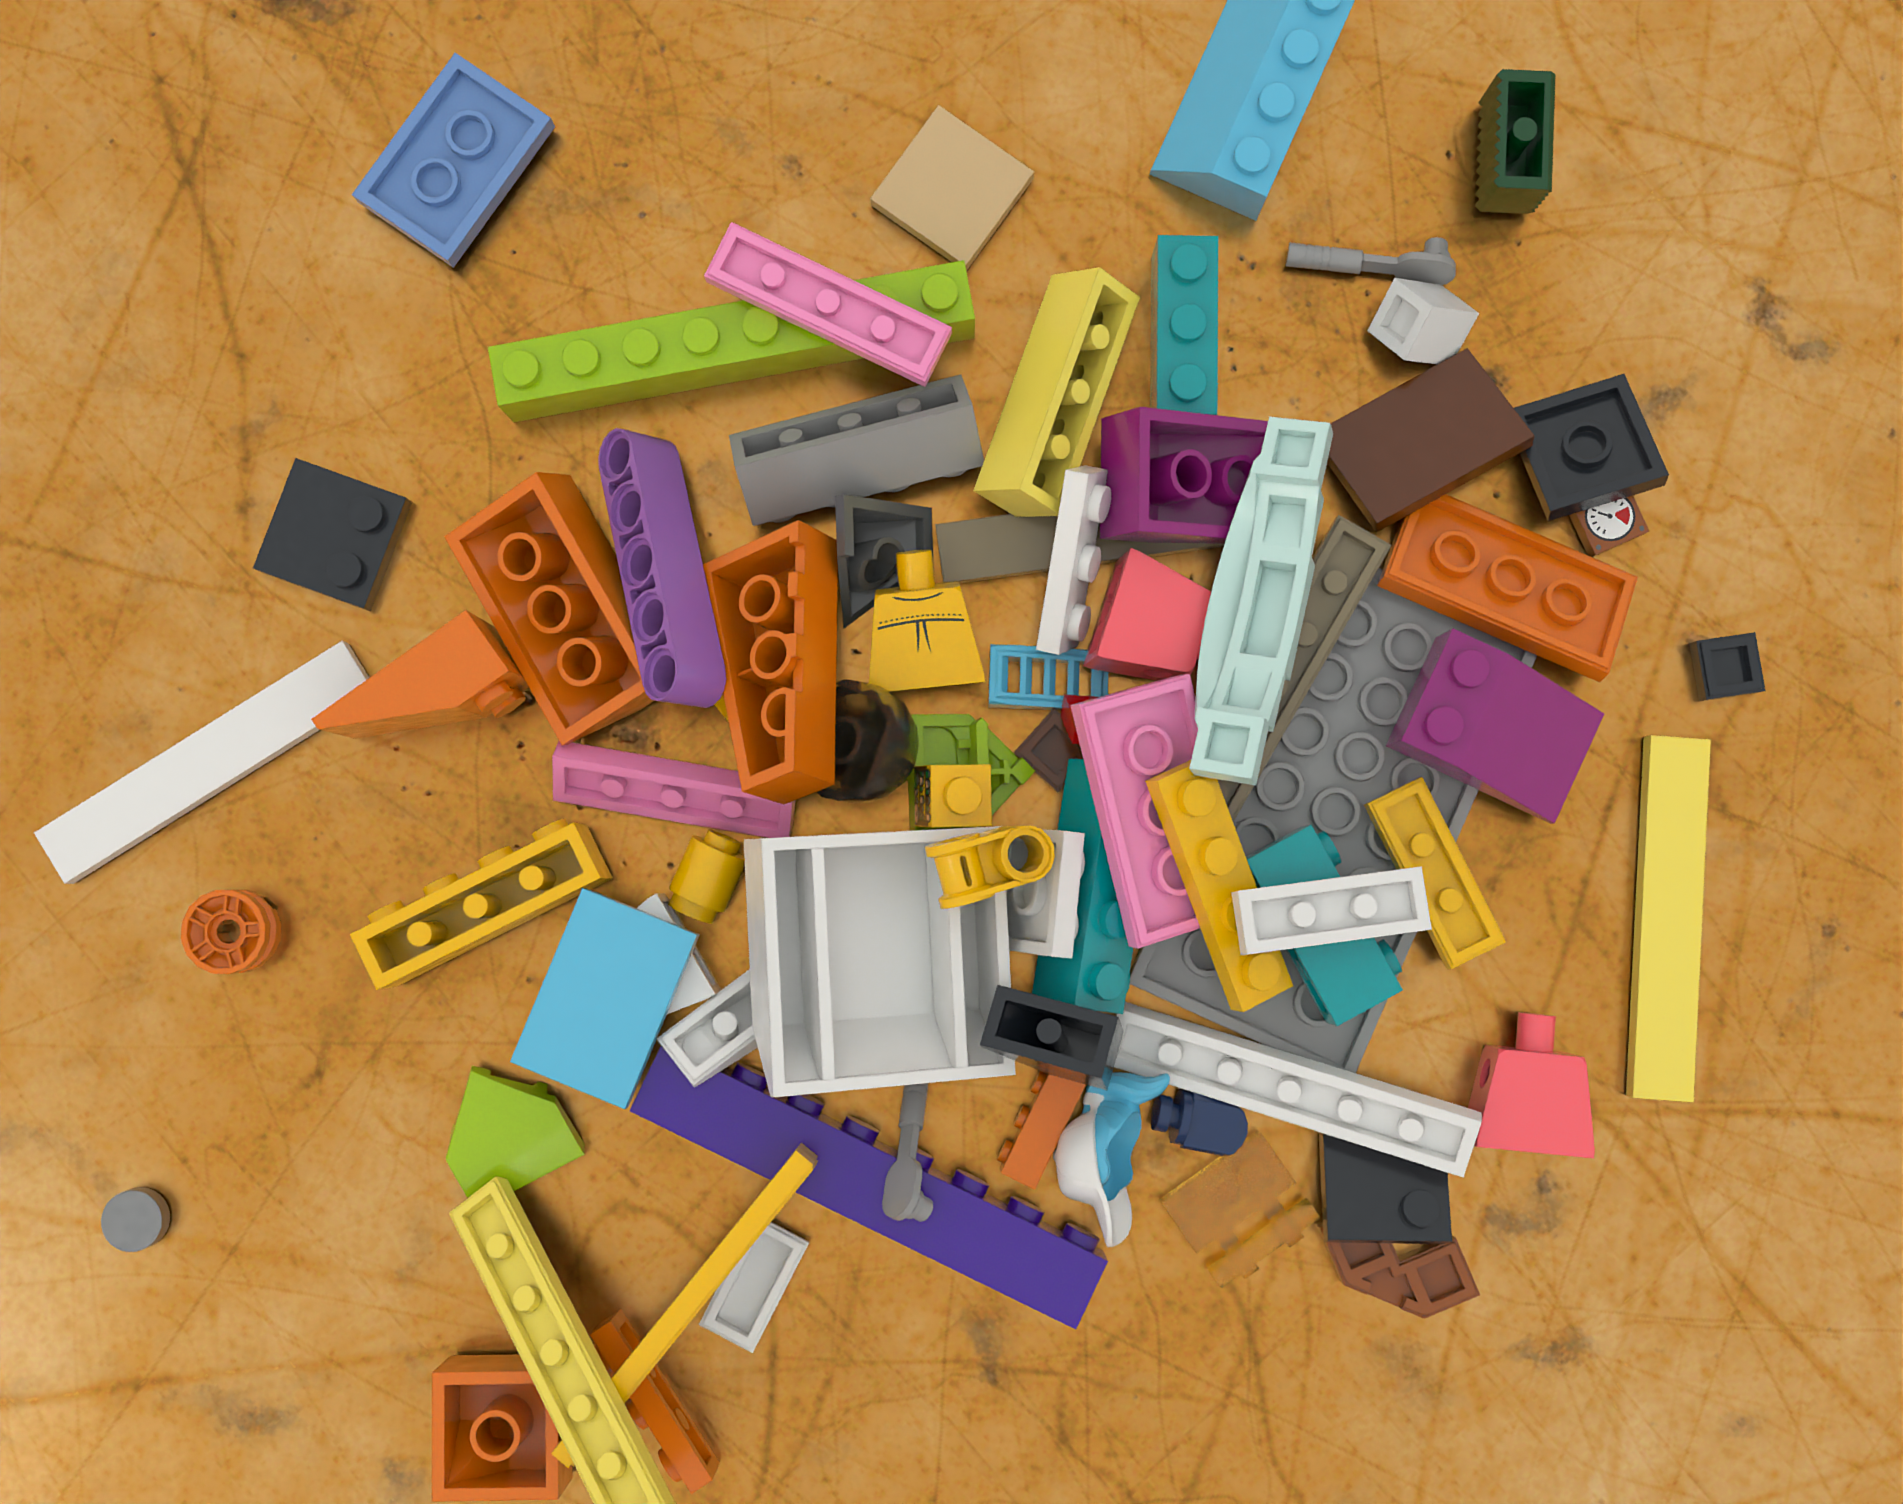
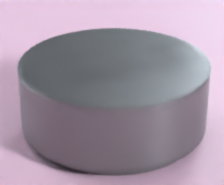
(135, 1219)

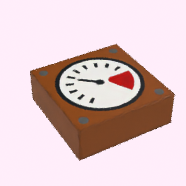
(1609, 525)

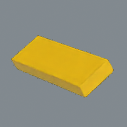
(1419, 837)

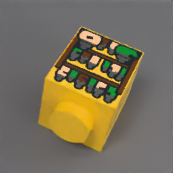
(952, 795)

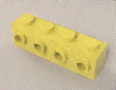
(1057, 391)

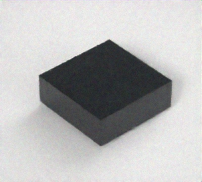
(1727, 666)

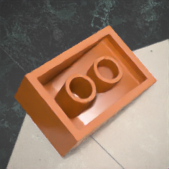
(444, 679)

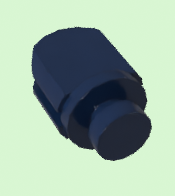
(1200, 1122)

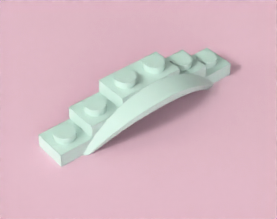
(1259, 601)

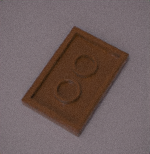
(1425, 439)

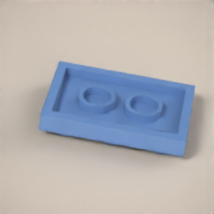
(454, 160)

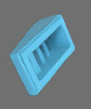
(998, 677)

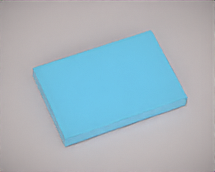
(604, 998)

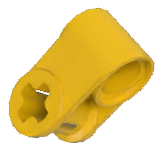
(978, 863)

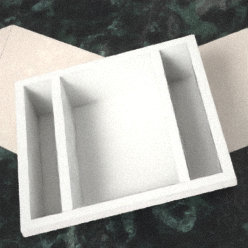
(863, 968)

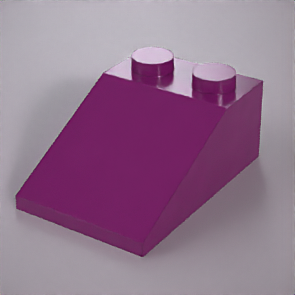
(1175, 473)
(1495, 725)

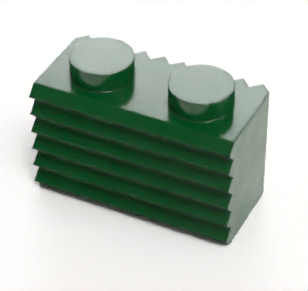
(1516, 141)

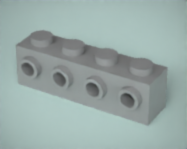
(857, 450)

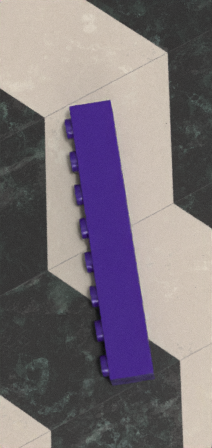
(967, 1228)

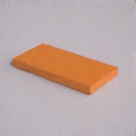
(1510, 584)

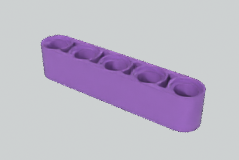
(661, 570)

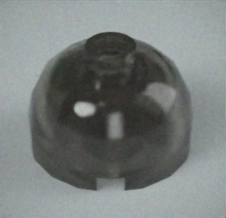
(872, 743)

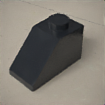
(1053, 1036)

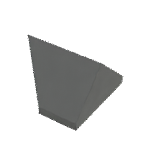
(867, 544)

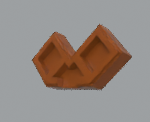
(1416, 1282)

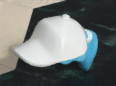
(1098, 1147)

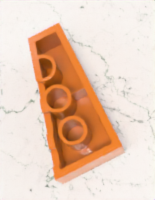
(779, 655)

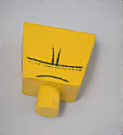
(922, 631)

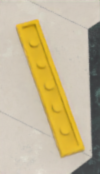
(708, 1277)

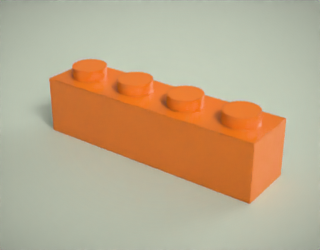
(1039, 1128)

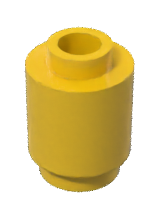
(706, 876)

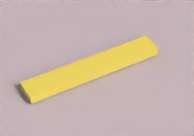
(1668, 918)
(557, 1350)

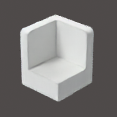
(1422, 321)

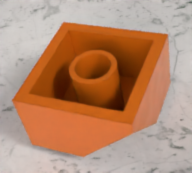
(492, 1433)

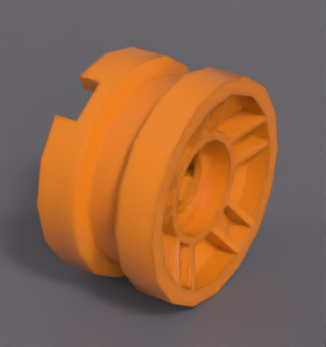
(214, 949)

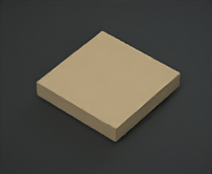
(952, 187)

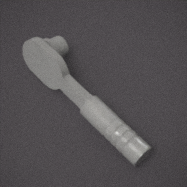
(1430, 266)
(903, 1182)

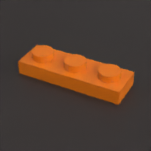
(656, 1406)

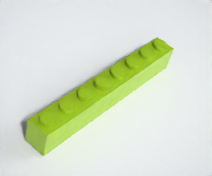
(697, 348)

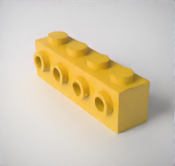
(481, 905)

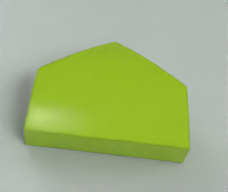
(966, 741)
(509, 1133)

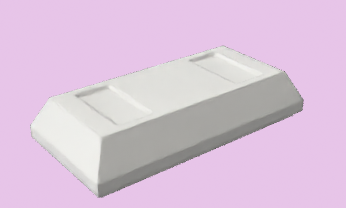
(754, 1287)

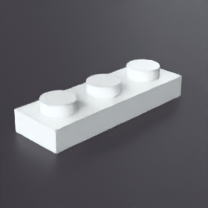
(1073, 559)
(1331, 910)

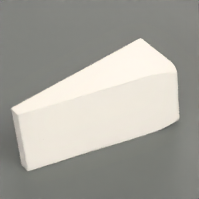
(713, 1033)

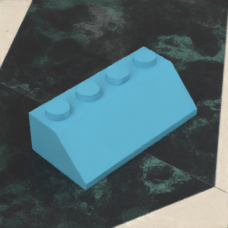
(1249, 99)

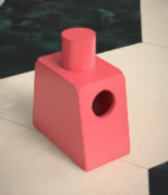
(1148, 621)
(1533, 1094)

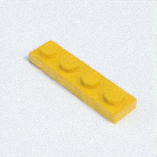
(1211, 869)

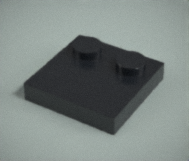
(1590, 448)
(332, 534)
(1380, 1197)

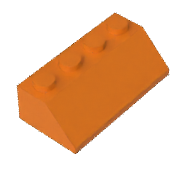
(555, 602)

